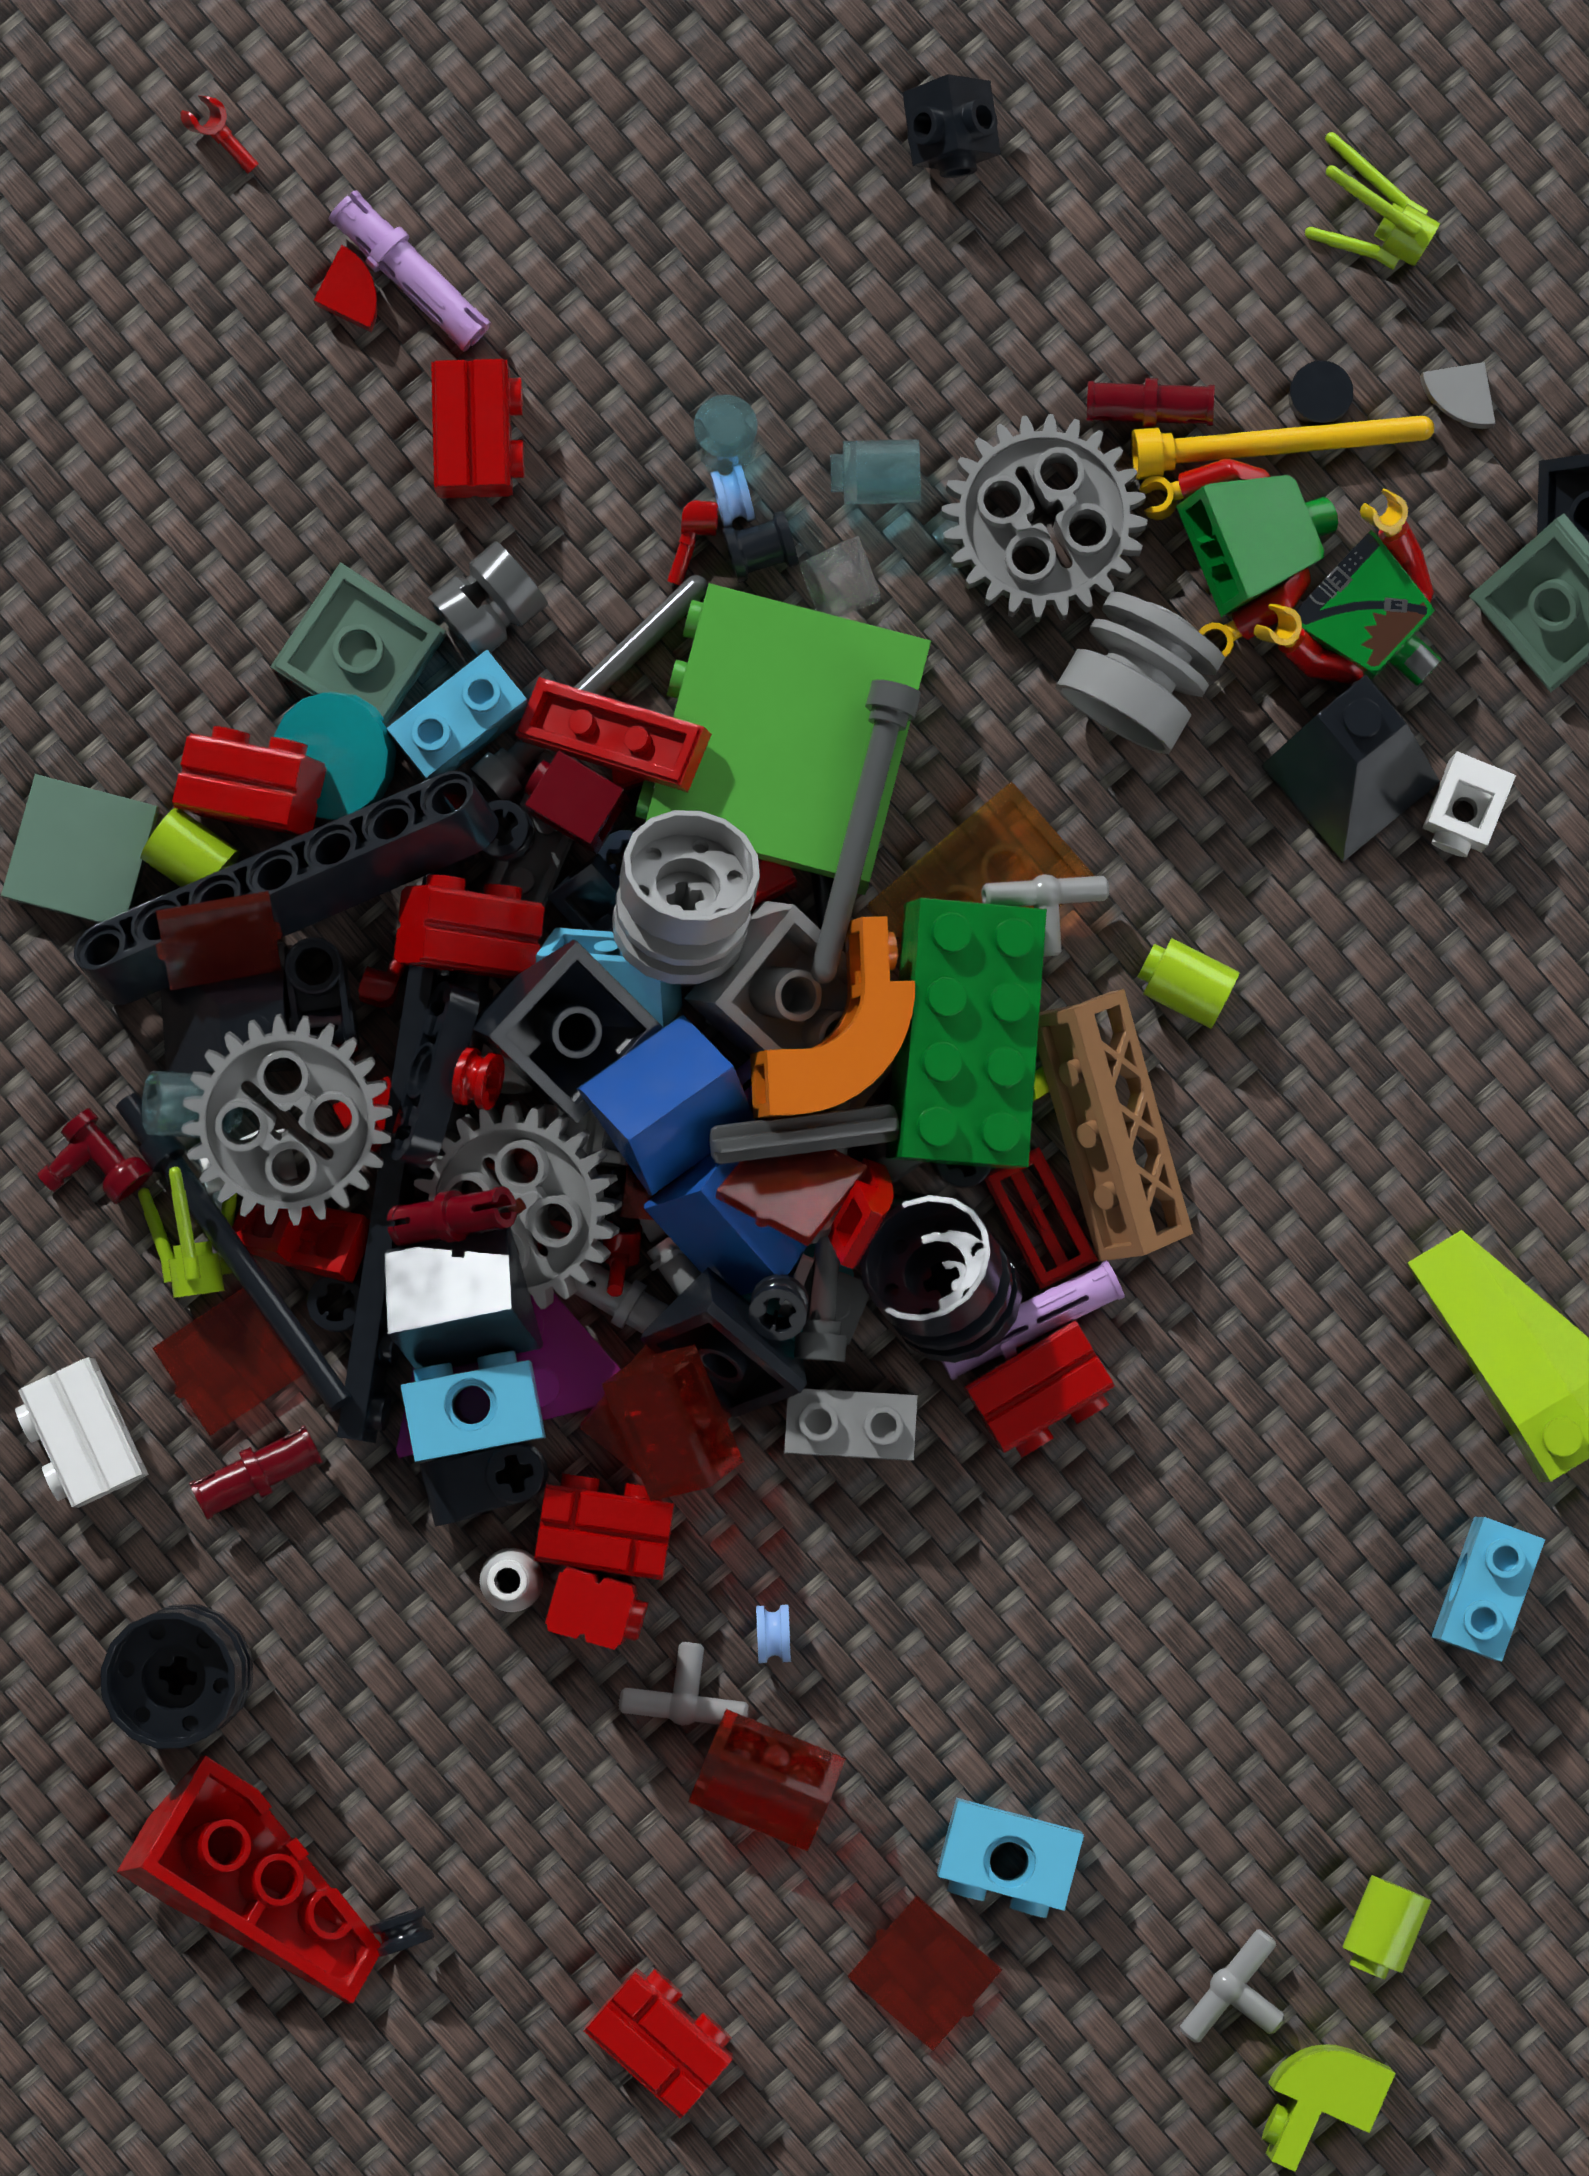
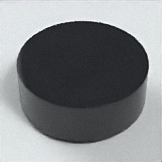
(1320, 393)

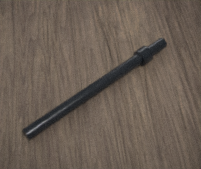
(166, 1152)

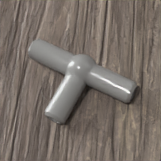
(1047, 893)
(683, 1704)
(1230, 1987)

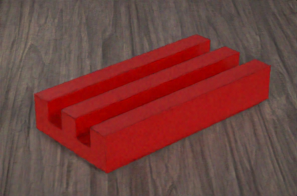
(1063, 1266)

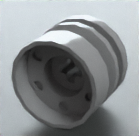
(1145, 662)
(685, 897)

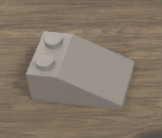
(770, 992)

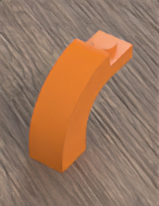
(858, 1047)

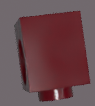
(575, 801)

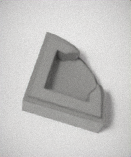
(1461, 394)

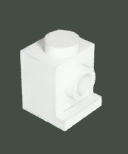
(1479, 785)

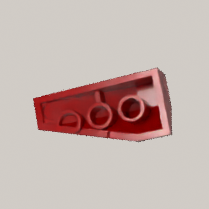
(237, 1871)

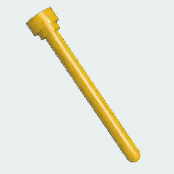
(1160, 452)

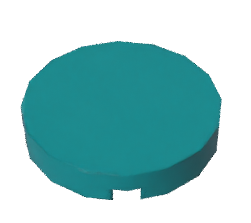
(351, 743)

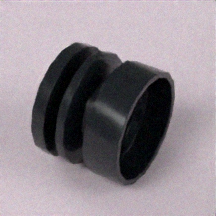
(923, 1255)
(147, 1697)

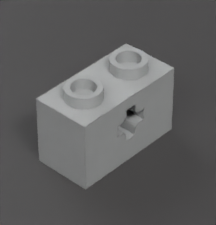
(851, 1424)

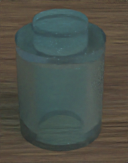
(726, 433)
(877, 472)
(164, 1100)

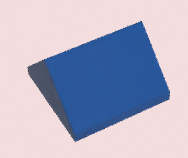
(665, 1101)
(719, 1234)

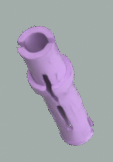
(391, 253)
(1048, 1312)

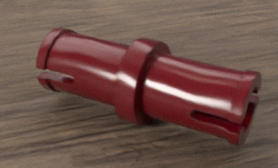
(1150, 403)
(452, 1216)
(256, 1472)

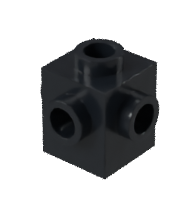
(951, 124)

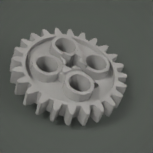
(992, 540)
(248, 1164)
(563, 1178)

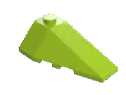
(1517, 1348)

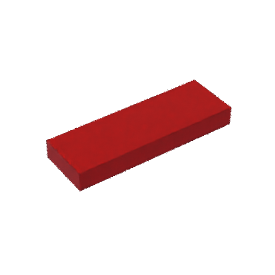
(613, 734)

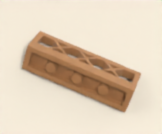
(1102, 1131)

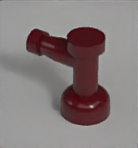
(88, 1142)

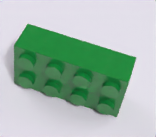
(973, 1033)

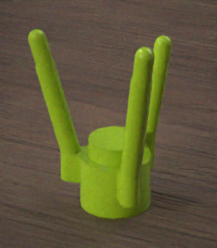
(1405, 225)
(193, 1265)

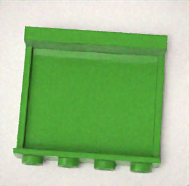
(785, 723)

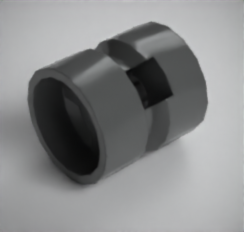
(501, 581)

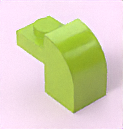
(1325, 2081)

